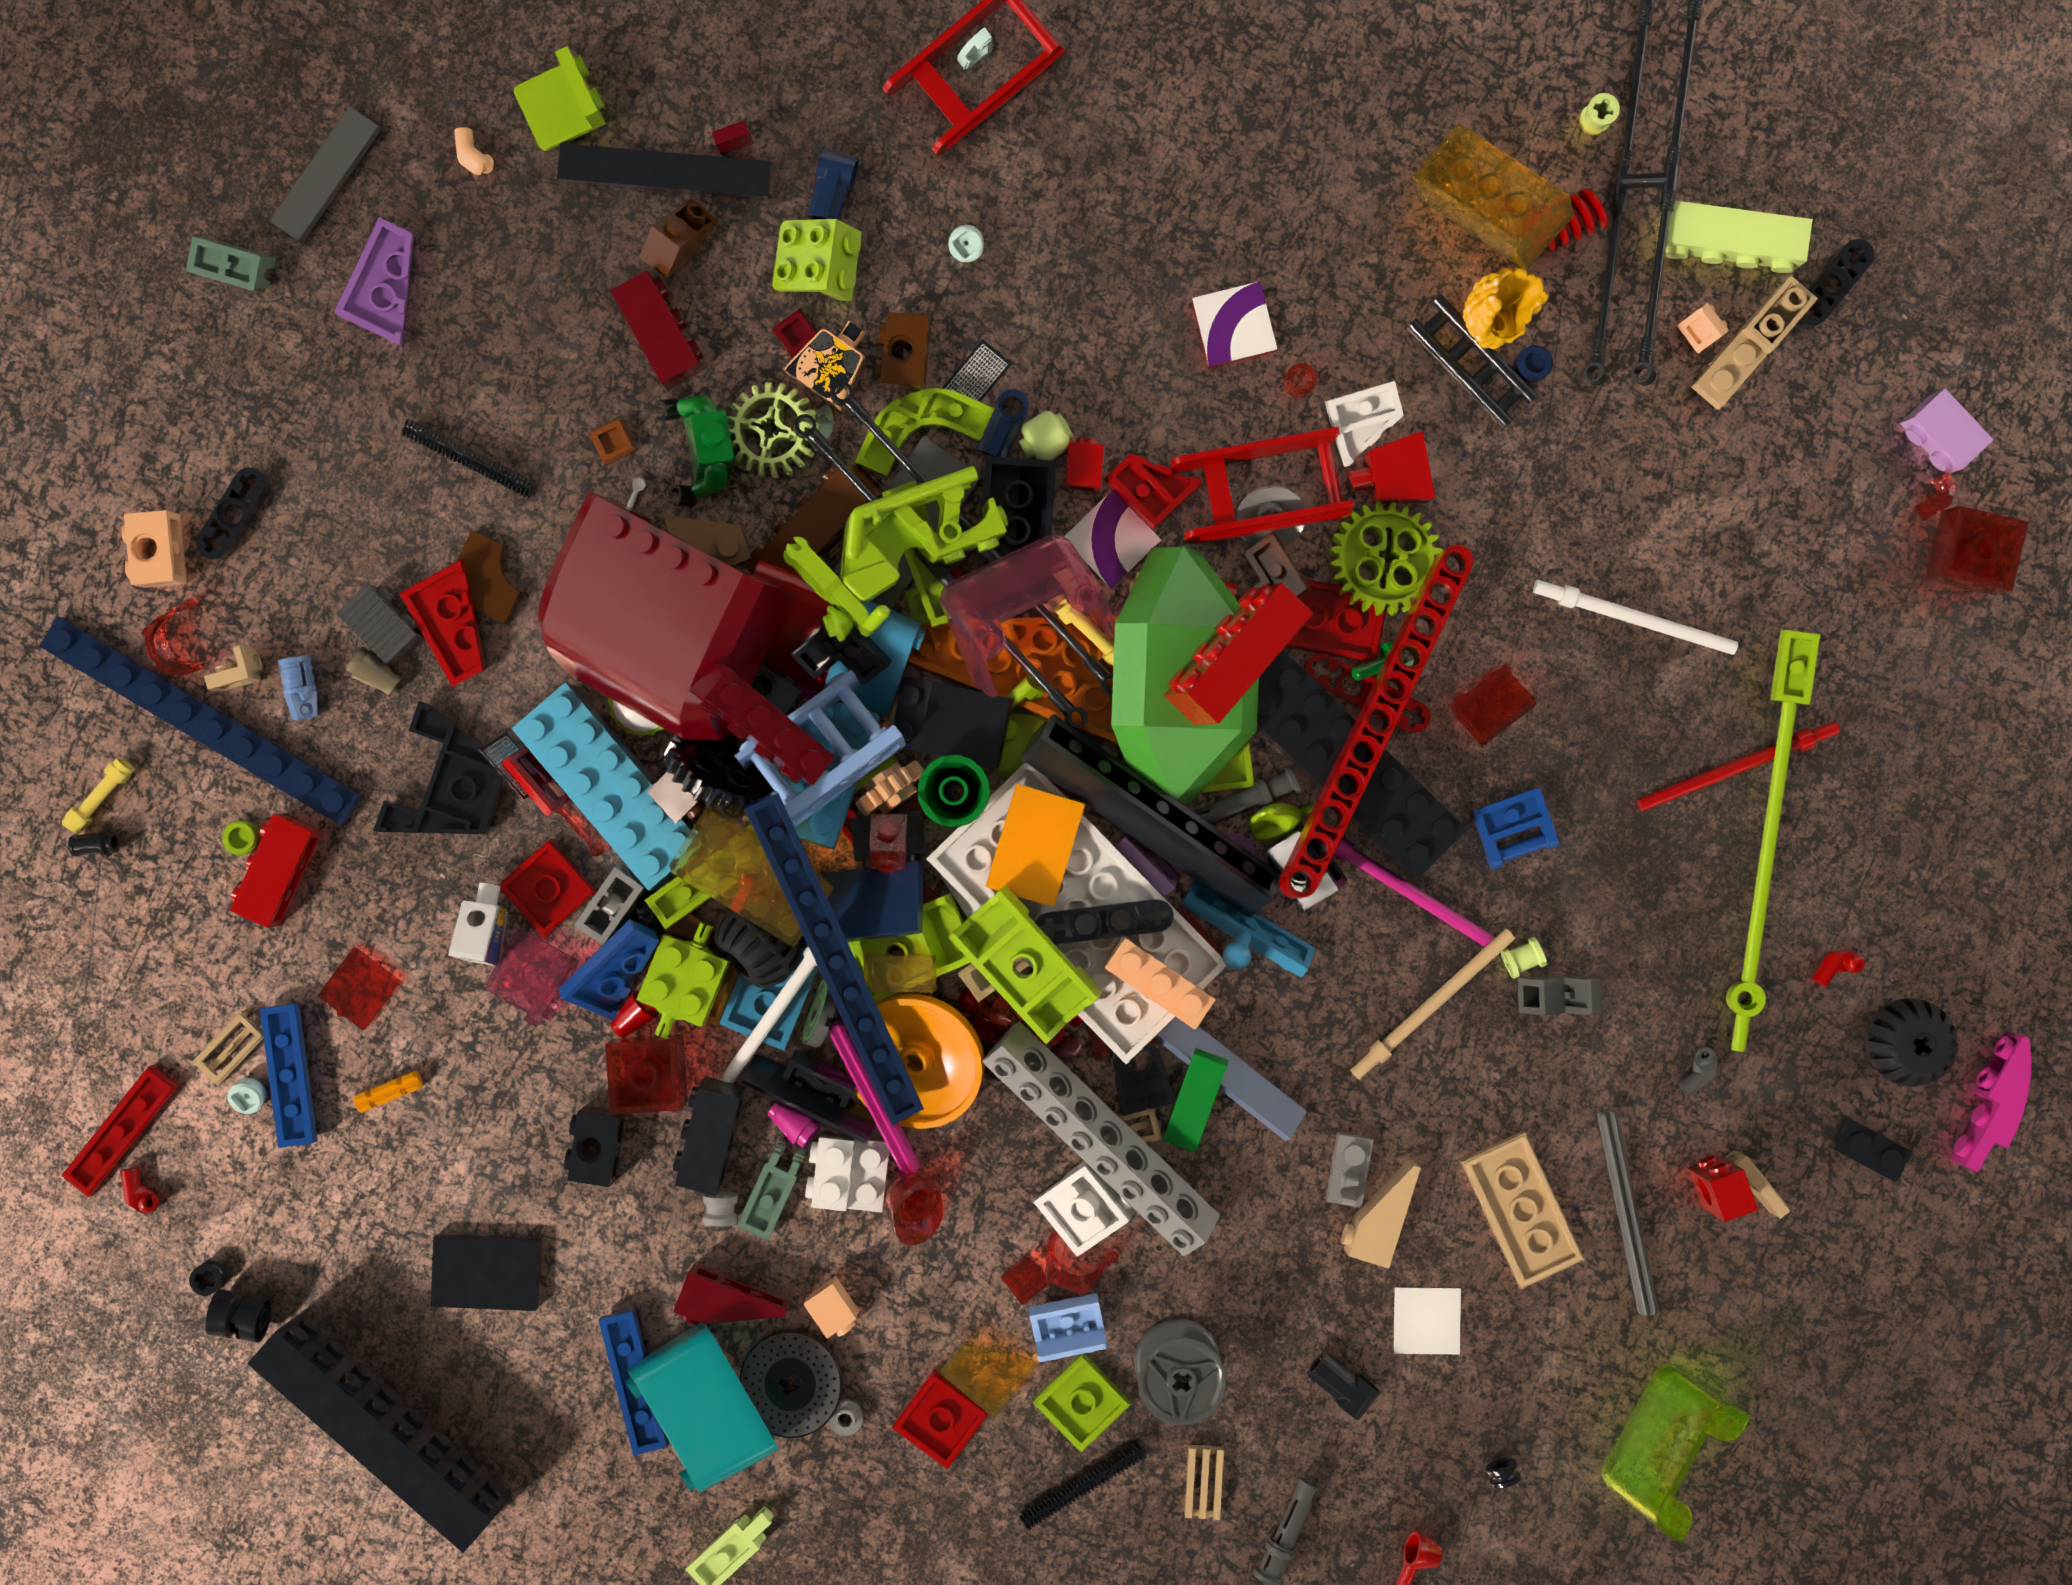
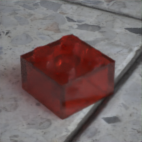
(1977, 550)
(646, 1074)

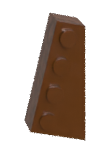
(818, 518)

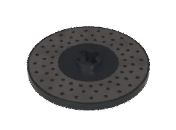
(815, 1372)

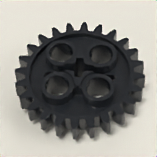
(715, 773)

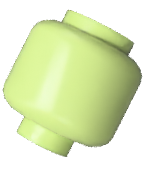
(1045, 436)

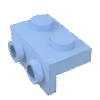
(1068, 1327)

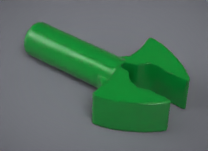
(1373, 667)

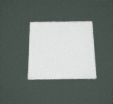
(1427, 1320)

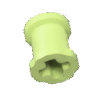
(1609, 110)
(1523, 957)

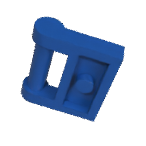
(1510, 817)

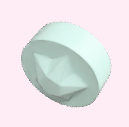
(966, 243)
(247, 1095)

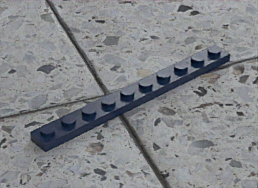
(201, 721)
(833, 956)

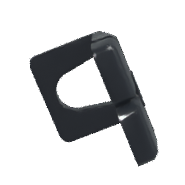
(1146, 1088)

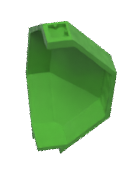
(1157, 631)

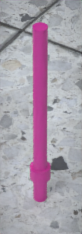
(1346, 851)

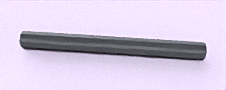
(1627, 1212)

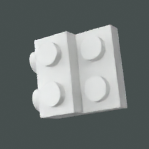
(848, 1173)
(1083, 1208)

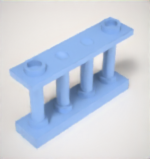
(853, 763)

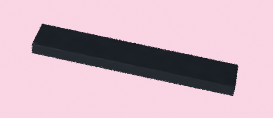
(664, 171)

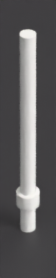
(1570, 597)
(770, 1018)

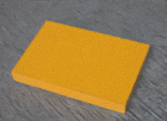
(1035, 844)

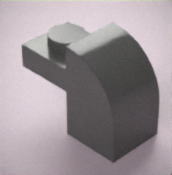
(1559, 995)

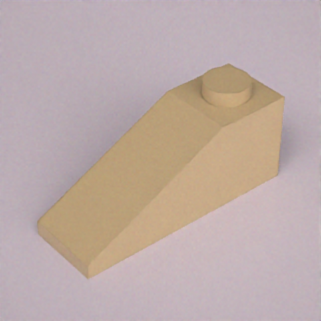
(1380, 1220)

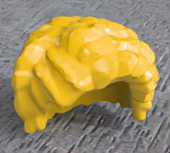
(1503, 306)

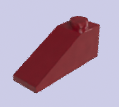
(719, 1299)

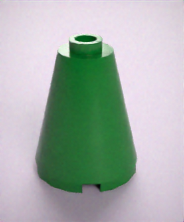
(936, 787)

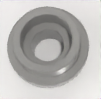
(854, 1410)

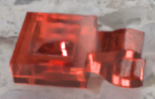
(991, 1021)

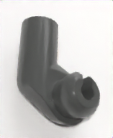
(1703, 1071)

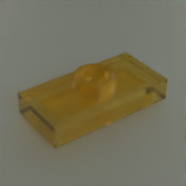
(900, 972)

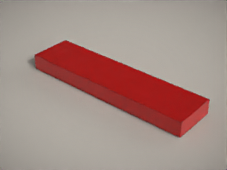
(120, 1131)

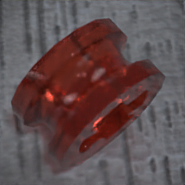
(1291, 373)

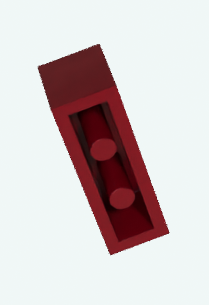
(658, 329)

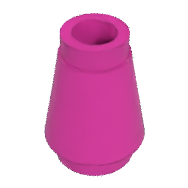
(795, 1125)

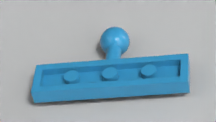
(1254, 932)

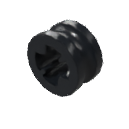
(196, 1281)
(1503, 1473)

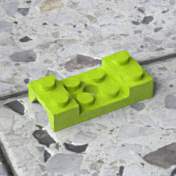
(939, 922)
(1000, 935)

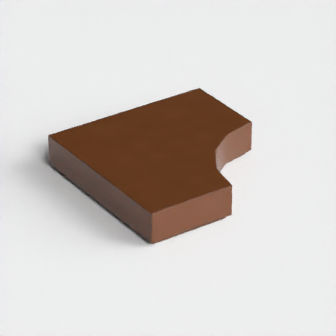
(488, 583)

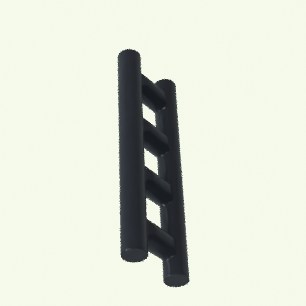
(1470, 383)

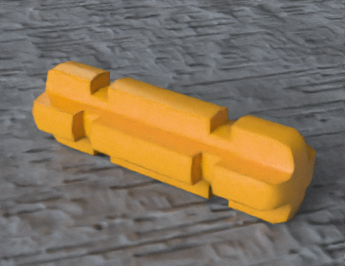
(388, 1091)

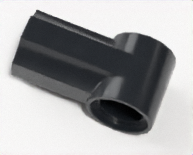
(1351, 1390)

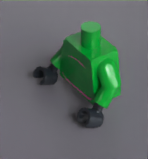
(707, 443)

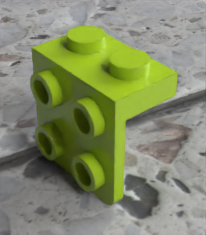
(560, 102)
(817, 257)

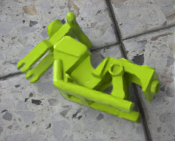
(877, 539)

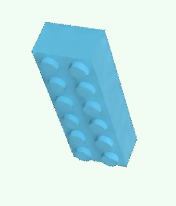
(604, 782)

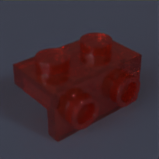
(1492, 705)

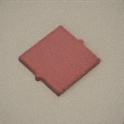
(359, 988)

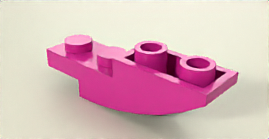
(2005, 1091)

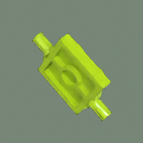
(683, 980)

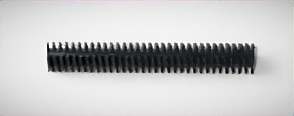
(433, 441)
(1083, 1485)

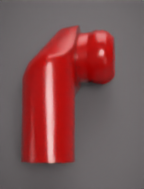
(1835, 963)

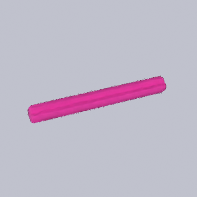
(892, 1134)

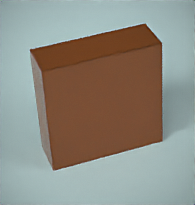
(613, 441)

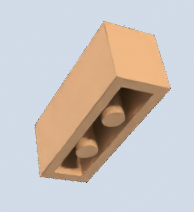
(1159, 982)

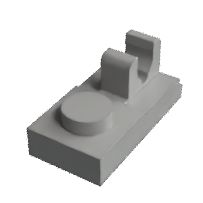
(1349, 1169)

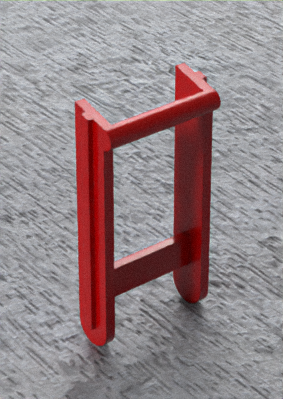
(941, 93)
(1219, 492)

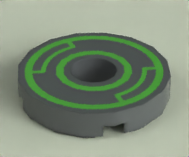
(818, 1016)

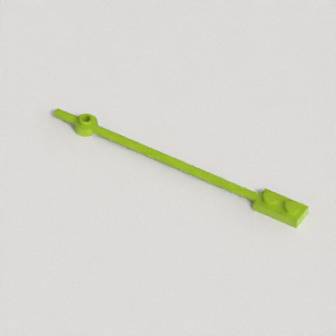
(1791, 686)

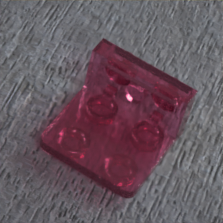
(531, 976)

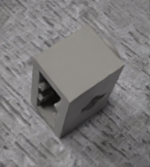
(611, 905)

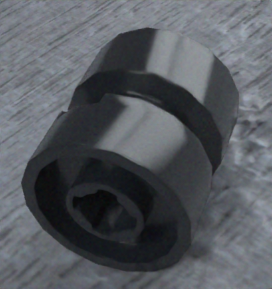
(237, 1315)

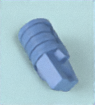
(299, 687)

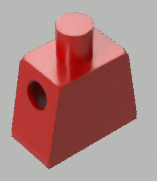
(1396, 472)

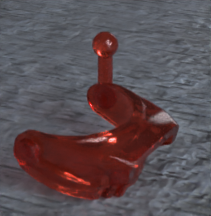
(159, 648)
(1071, 1282)

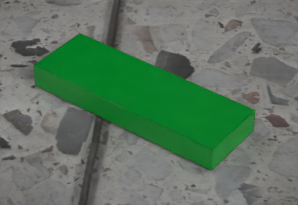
(1195, 1100)

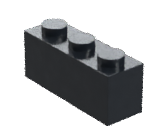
(708, 1135)

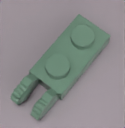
(770, 1193)

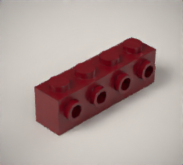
(757, 719)

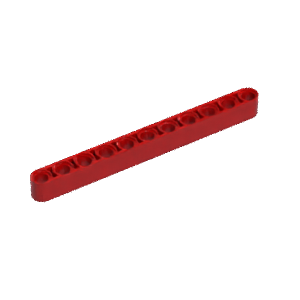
(1388, 708)

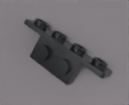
(812, 1090)

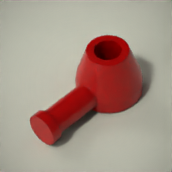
(1419, 1553)

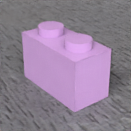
(1946, 432)

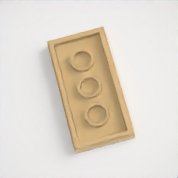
(1522, 1209)

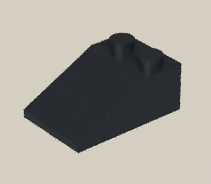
(952, 721)

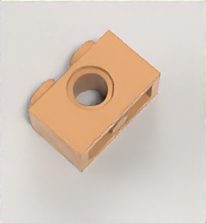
(168, 563)

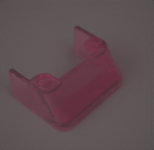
(1012, 586)

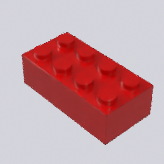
(1237, 653)

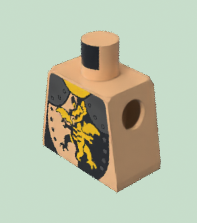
(829, 361)

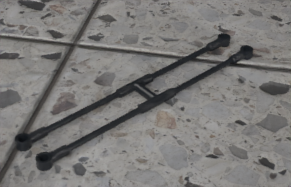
(1625, 180)
(940, 570)

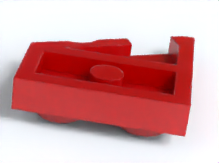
(1150, 488)

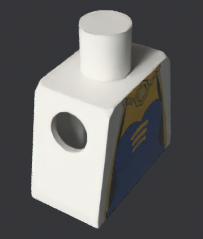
(475, 941)

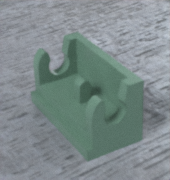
(229, 263)

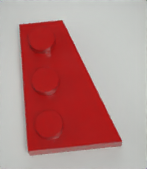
(448, 621)

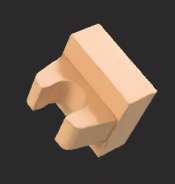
(1703, 327)

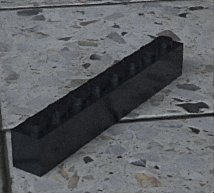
(1151, 816)

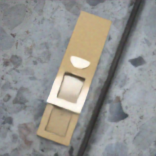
(1754, 342)

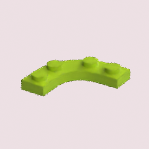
(922, 410)

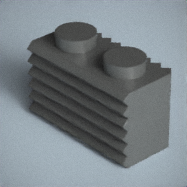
(380, 623)

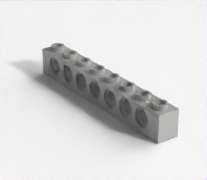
(1101, 1139)

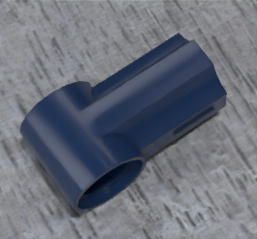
(834, 177)
(1002, 427)

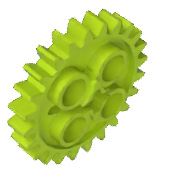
(1354, 552)

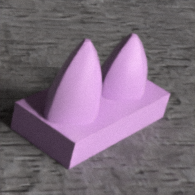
(1150, 864)

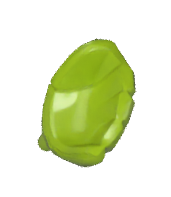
(1276, 820)

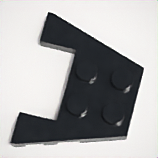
(460, 791)

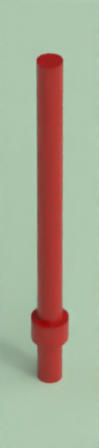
(1801, 741)

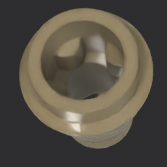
(373, 671)

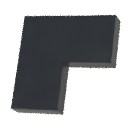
(856, 653)

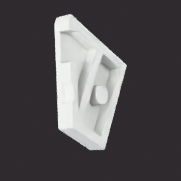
(1363, 418)

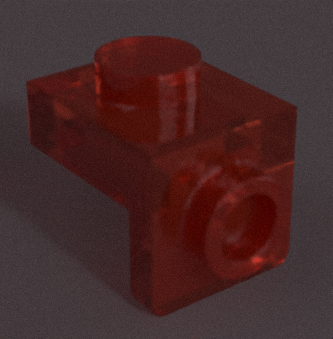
(888, 842)

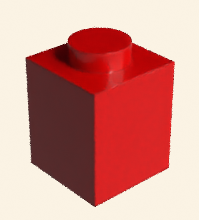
(1084, 465)

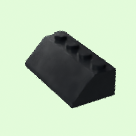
(1025, 494)

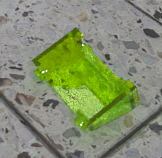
(1663, 1443)

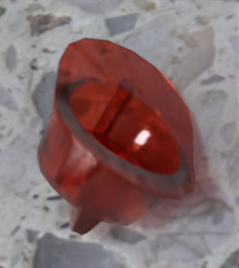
(915, 1207)

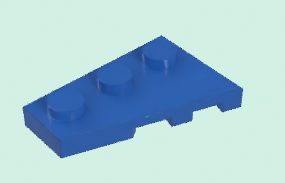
(608, 973)

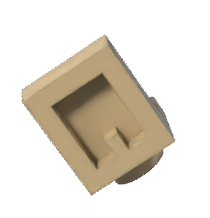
(233, 676)

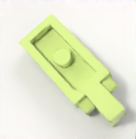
(730, 1549)

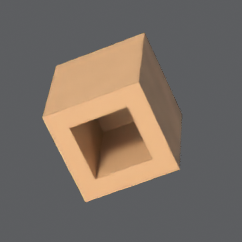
(832, 1308)

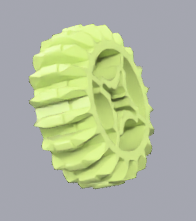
(769, 445)

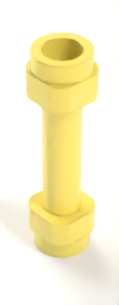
(1088, 628)
(79, 817)

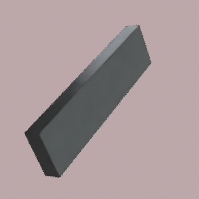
(325, 174)

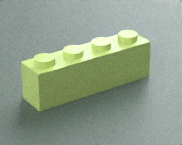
(1738, 237)

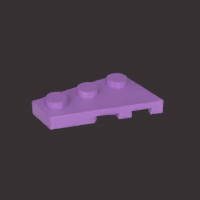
(380, 283)

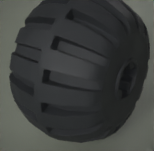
(754, 951)
(1892, 1038)

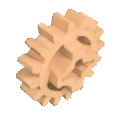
(890, 788)

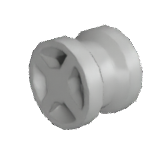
(720, 1209)

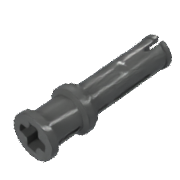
(1262, 793)
(1281, 1546)

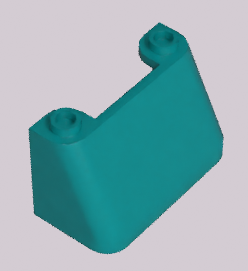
(701, 1408)

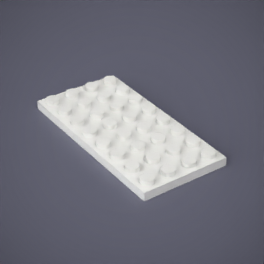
(1093, 877)

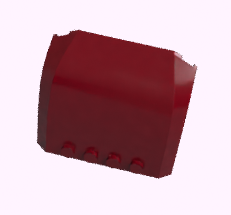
(650, 615)

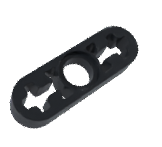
(1847, 278)
(218, 517)

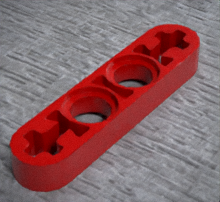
(1366, 685)

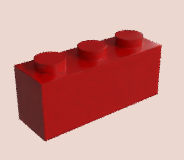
(275, 870)

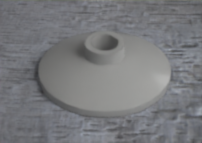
(1270, 498)

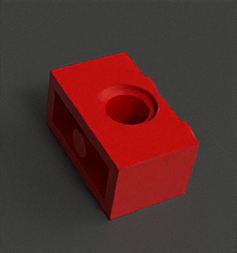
(1722, 1188)

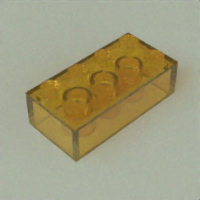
(1493, 196)
(733, 869)

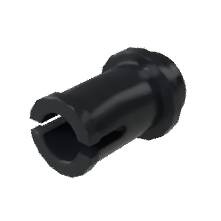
(98, 843)

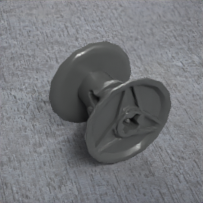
(1179, 1372)

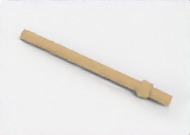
(1381, 1050)

